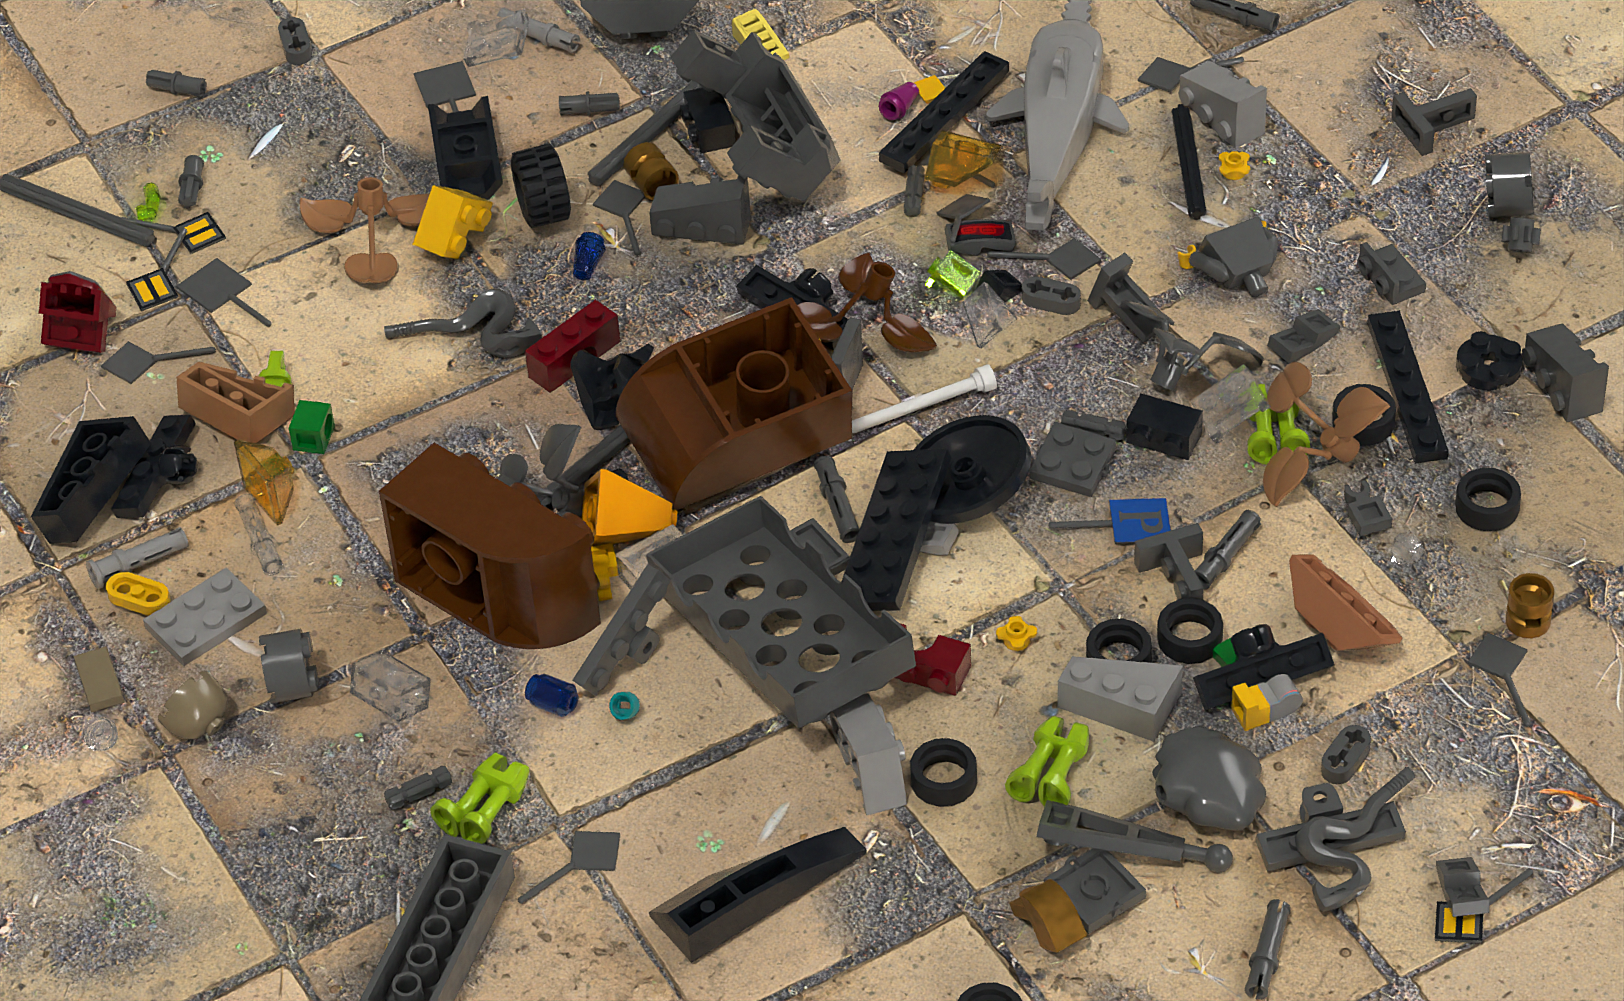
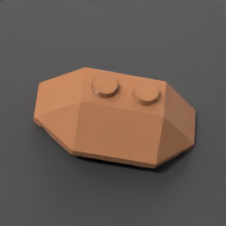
(1337, 608)

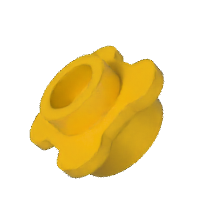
(1234, 164)
(1016, 633)

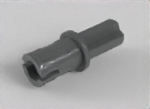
(176, 82)
(589, 103)
(190, 181)

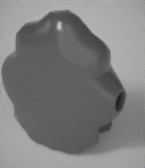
(1209, 778)

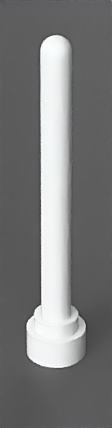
(981, 380)

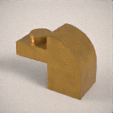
(1050, 914)

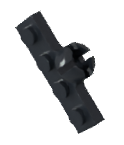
(767, 289)
(161, 464)
(1259, 660)

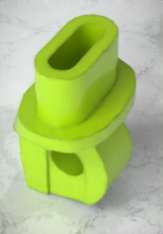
(276, 371)

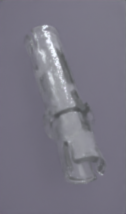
(269, 557)

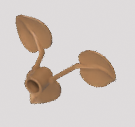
(331, 214)
(1355, 413)

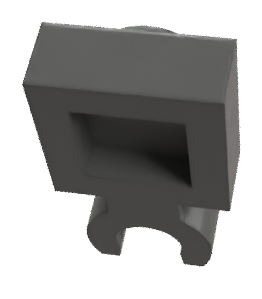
(1366, 512)

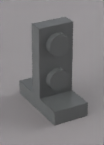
(1422, 121)
(1114, 287)
(1172, 553)

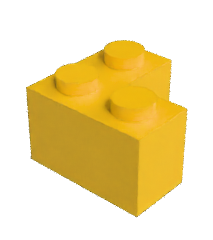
(448, 218)

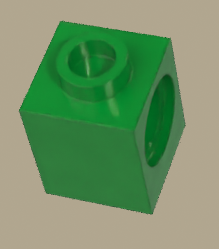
(311, 427)

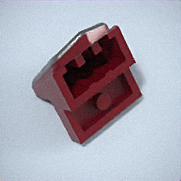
(75, 312)

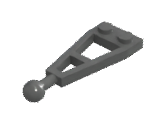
(1060, 824)

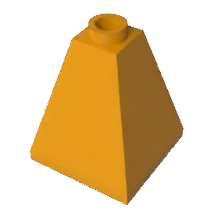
(622, 510)

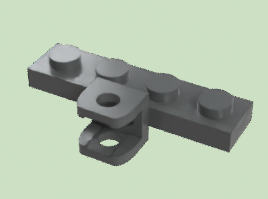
(625, 632)
(1279, 846)

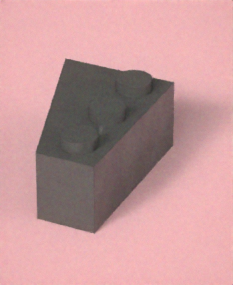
(703, 211)
(1566, 371)

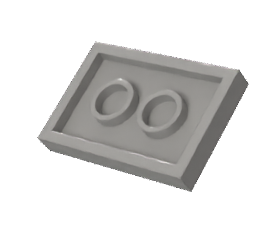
(205, 616)

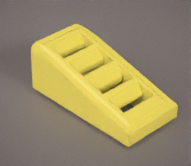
(754, 22)

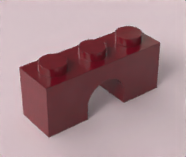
(591, 329)
(940, 666)

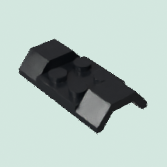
(466, 149)

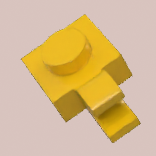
(604, 567)

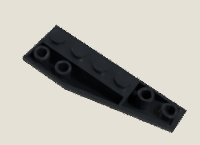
(747, 892)

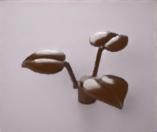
(873, 281)

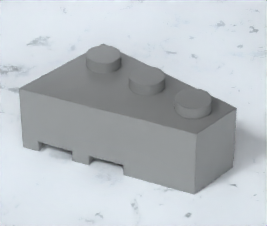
(1225, 102)
(1121, 693)
(872, 752)

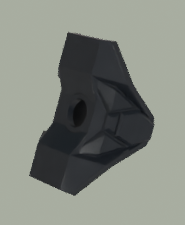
(597, 377)

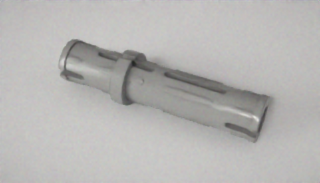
(548, 33)

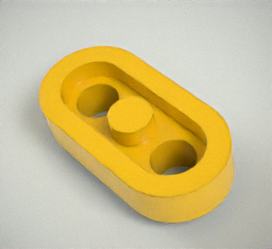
(141, 593)

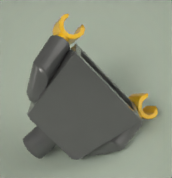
(1236, 255)

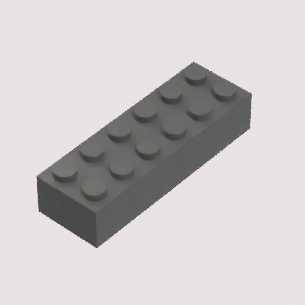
(443, 923)

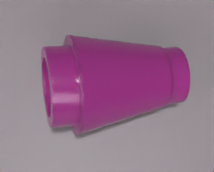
(898, 100)

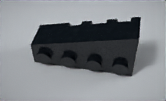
(88, 475)

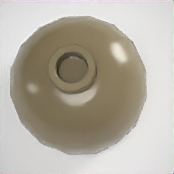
(195, 708)

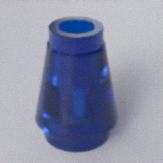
(588, 253)

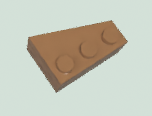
(234, 403)

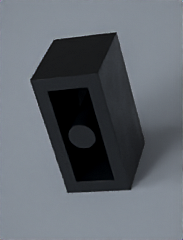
(708, 120)
(1164, 426)

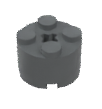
(1509, 184)
(288, 666)

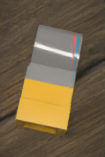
(1265, 701)

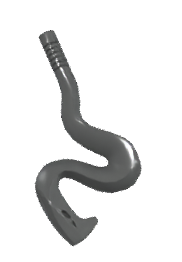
(489, 302)
(1310, 845)

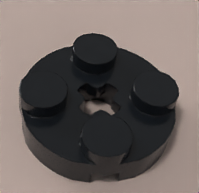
(1482, 347)

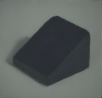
(1002, 282)

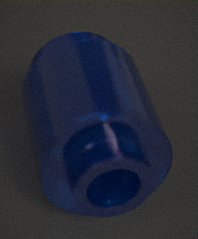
(551, 694)

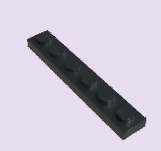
(944, 111)
(1407, 387)

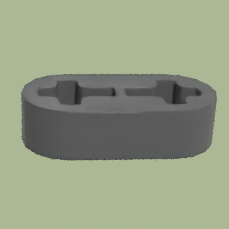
(299, 39)
(1051, 295)
(1352, 757)

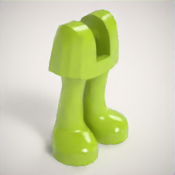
(1262, 444)
(488, 778)
(1024, 780)

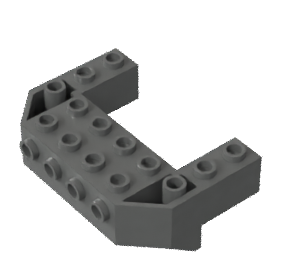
(782, 134)

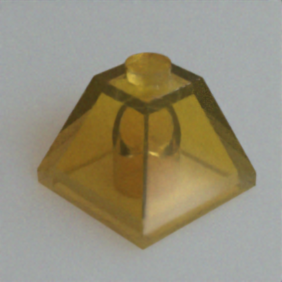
(958, 158)
(266, 477)

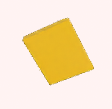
(929, 88)

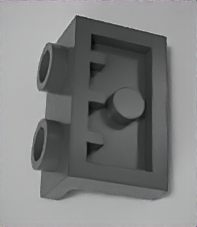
(1390, 273)

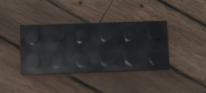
(896, 525)

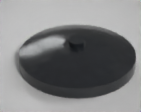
(985, 466)

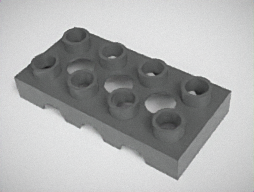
(721, 550)

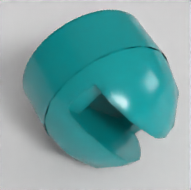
(624, 713)

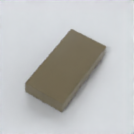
(98, 679)

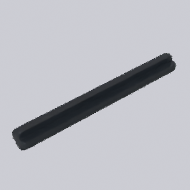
(1188, 162)

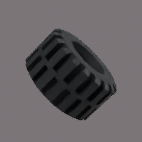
(540, 185)

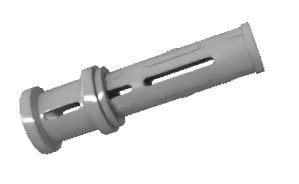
(137, 556)

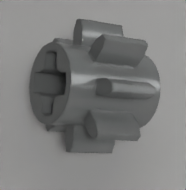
(1521, 235)

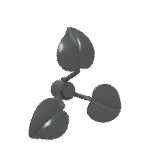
(1171, 365)
(554, 455)

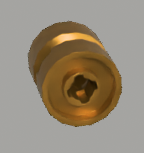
(649, 168)
(1529, 605)

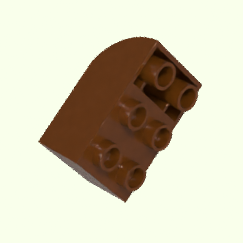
(735, 404)
(490, 552)

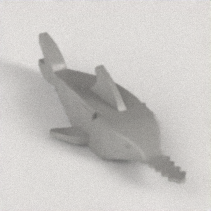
(1059, 105)

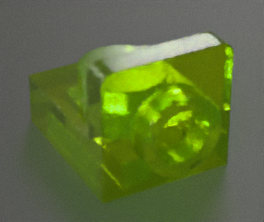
(953, 273)

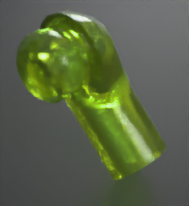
(152, 199)

